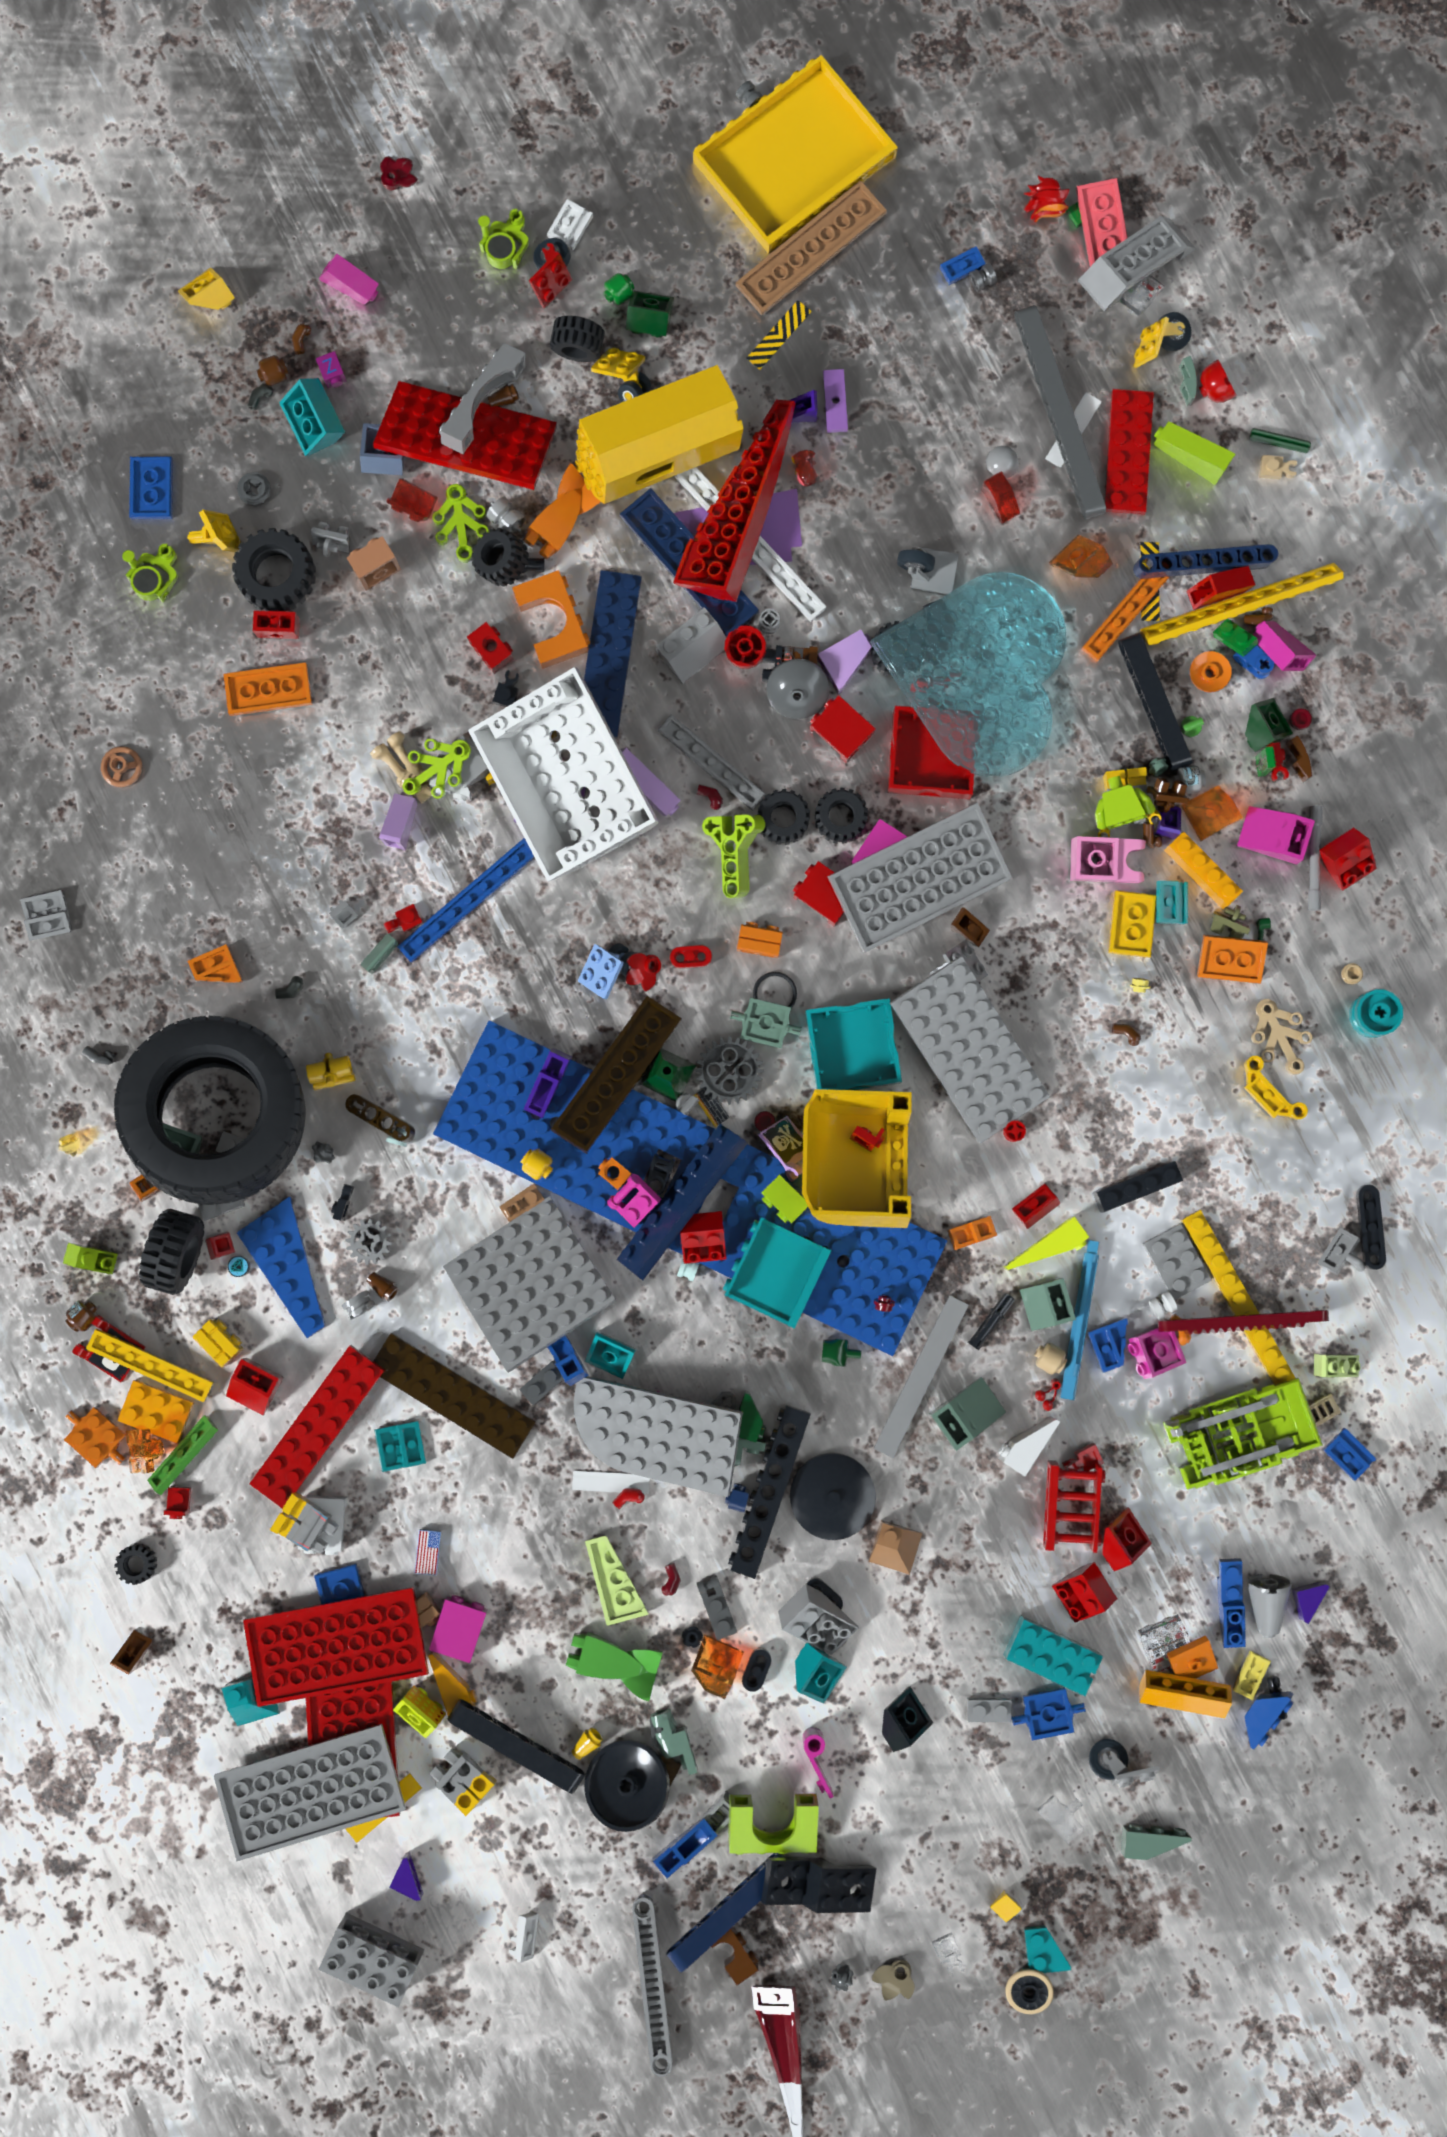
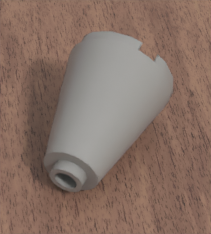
(1269, 1602)

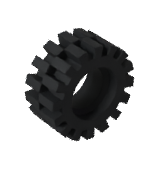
(124, 1570)

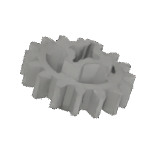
(366, 1232)

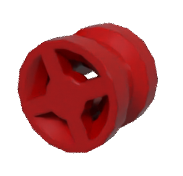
(1018, 1131)

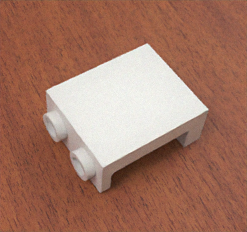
(336, 1507)

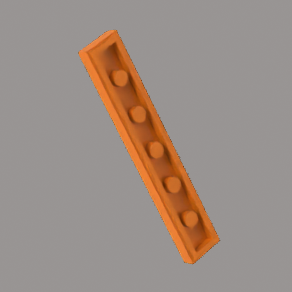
(1123, 615)

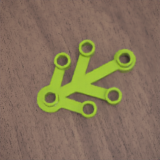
(459, 519)
(439, 766)

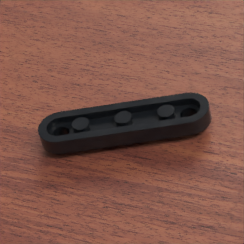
(1371, 1227)

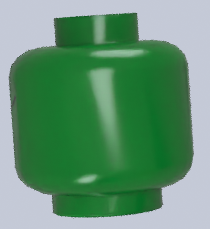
(618, 289)

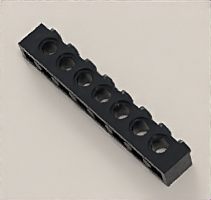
(749, 1565)

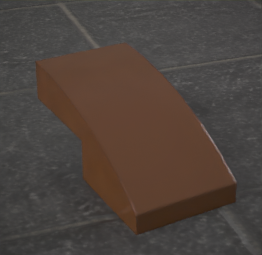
(1302, 765)

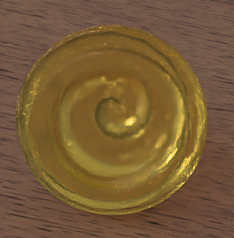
(69, 1144)

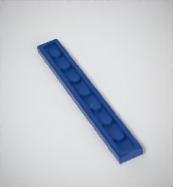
(466, 901)

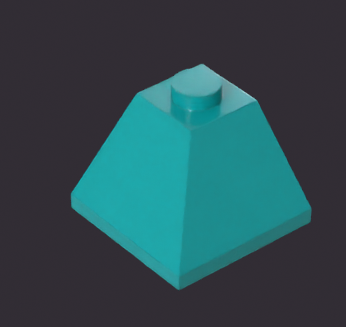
(817, 1673)
(242, 1702)

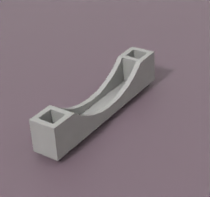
(503, 369)

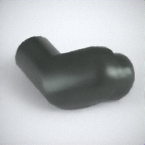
(292, 989)

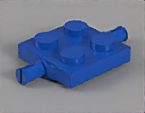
(1048, 1714)

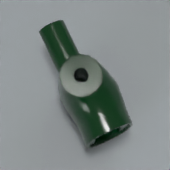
(837, 1352)

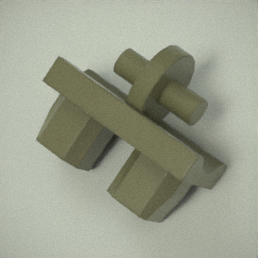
(1238, 928)

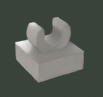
(343, 914)

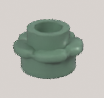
(1158, 766)

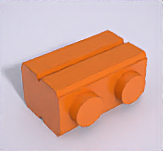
(759, 940)

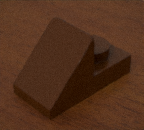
(969, 927)

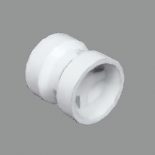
(1163, 1305)

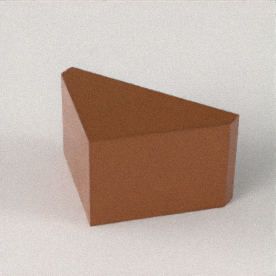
(131, 1652)

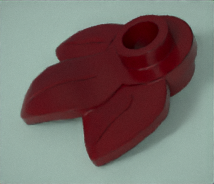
(397, 173)

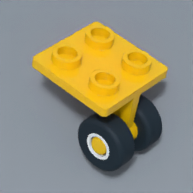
(624, 366)

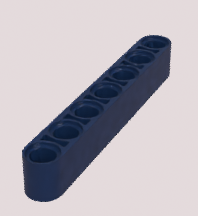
(1196, 565)
(719, 1919)

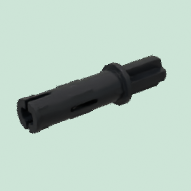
(991, 1321)

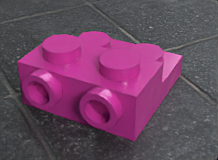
(1156, 1352)

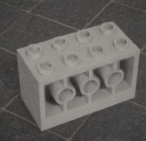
(371, 1959)

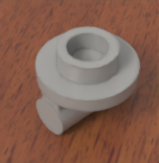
(686, 1103)

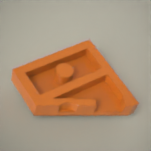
(215, 966)

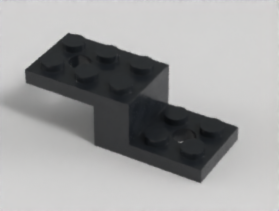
(818, 1885)

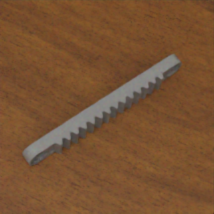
(652, 1985)

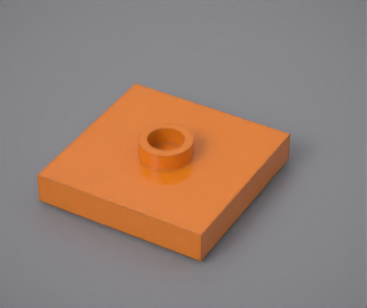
(1193, 1659)

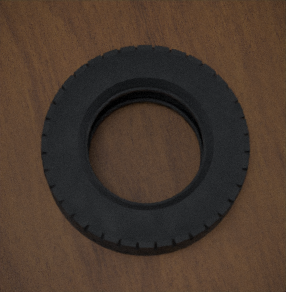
(189, 1048)

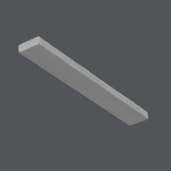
(921, 1376)

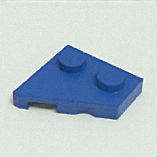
(1109, 1344)

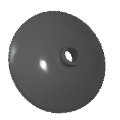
(797, 677)

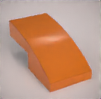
(972, 1233)

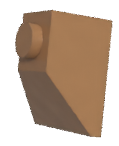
(895, 1547)

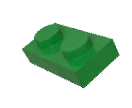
(1235, 637)

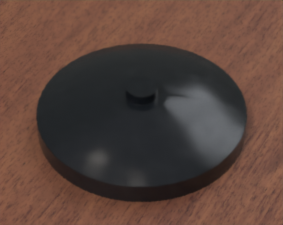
(832, 1496)
(626, 1786)

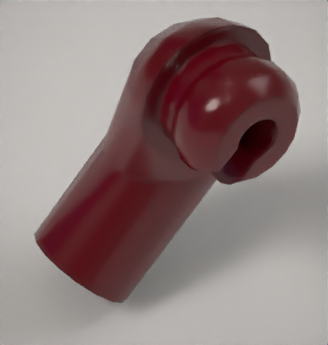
(713, 795)
(673, 1582)

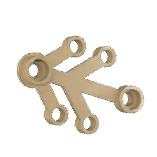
(1279, 1034)

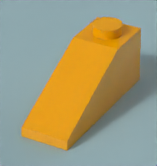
(450, 1683)

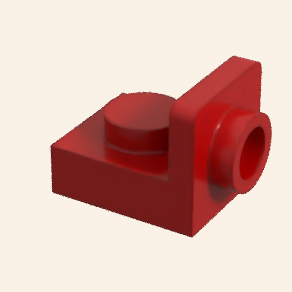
(865, 1138)
(178, 1502)

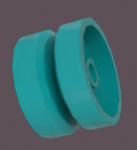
(1388, 1011)

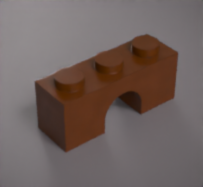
(742, 1962)

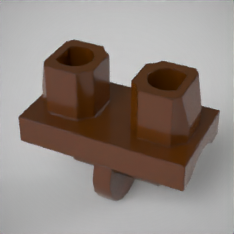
(1165, 797)

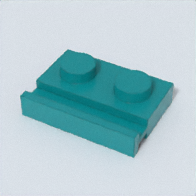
(1172, 902)

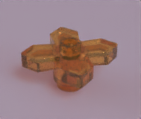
(143, 1450)

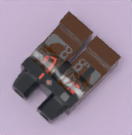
(782, 654)

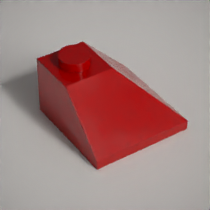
(1124, 1540)

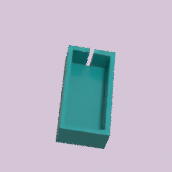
(1052, 1655)

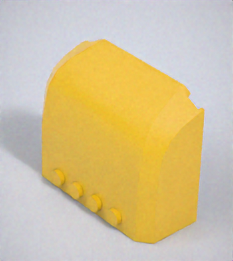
(844, 1179)

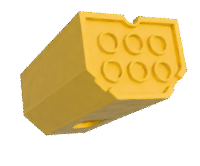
(658, 435)

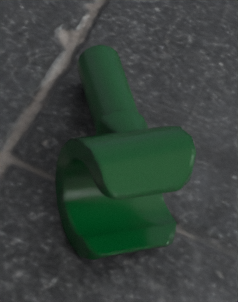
(1262, 923)

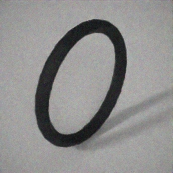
(780, 975)

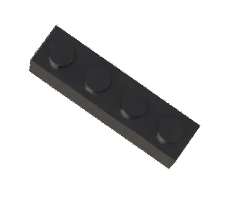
(1138, 1186)

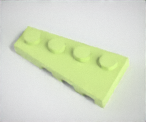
(616, 1591)

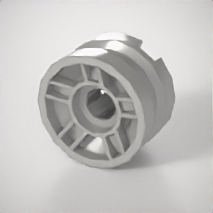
(358, 1305)

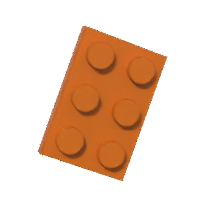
(1232, 959)

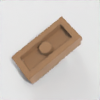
(522, 1202)

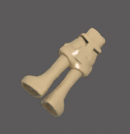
(412, 770)

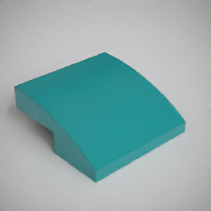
(400, 1446)

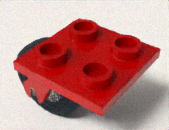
(552, 275)

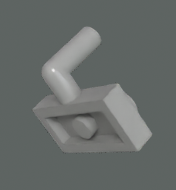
(1340, 1251)

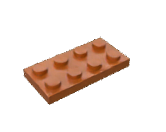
(267, 689)

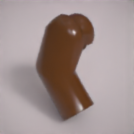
(297, 338)
(1257, 619)
(1149, 837)
(1128, 1030)

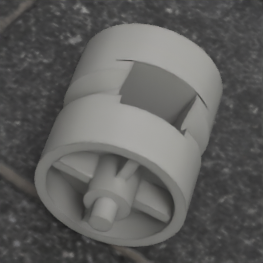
(504, 515)

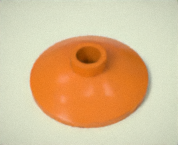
(1212, 662)

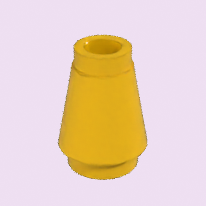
(588, 1742)

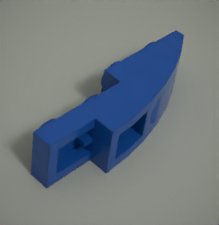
(1231, 1603)

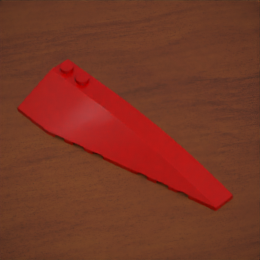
(727, 539)

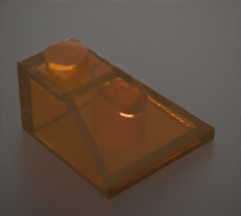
(1082, 558)
(1211, 812)
(716, 1666)

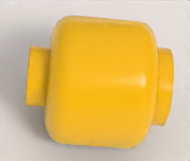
(537, 1164)

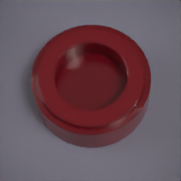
(1300, 719)

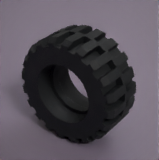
(255, 552)
(171, 1251)

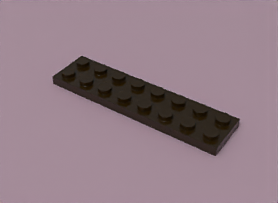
(616, 1074)
(453, 1396)

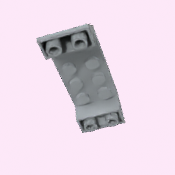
(1134, 261)

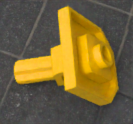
(217, 530)

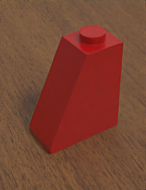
(1220, 587)

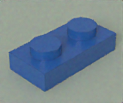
(962, 265)

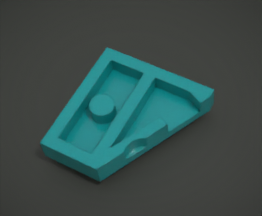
(1043, 1951)

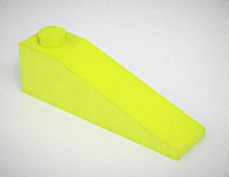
(1060, 1240)

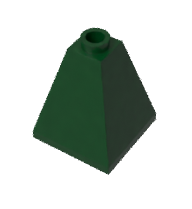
(669, 1085)

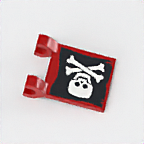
(110, 1367)

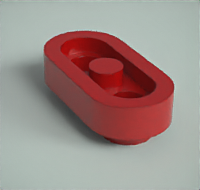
(690, 954)

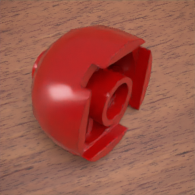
(1216, 383)
(745, 647)

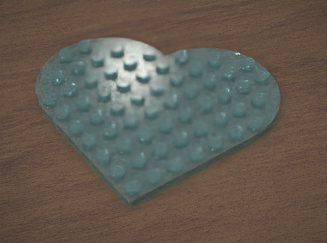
(979, 670)

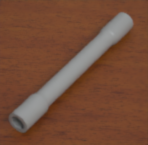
(1314, 893)

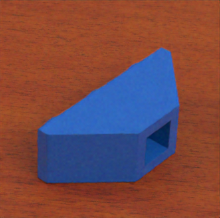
(1265, 1715)

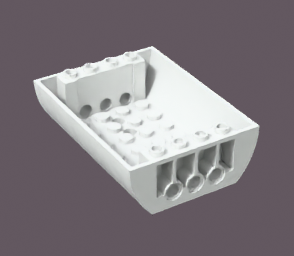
(547, 790)

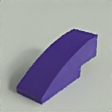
(547, 1082)

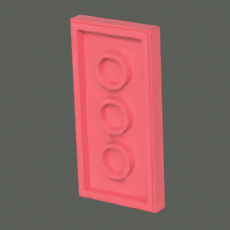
(1101, 217)

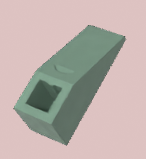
(1148, 1843)

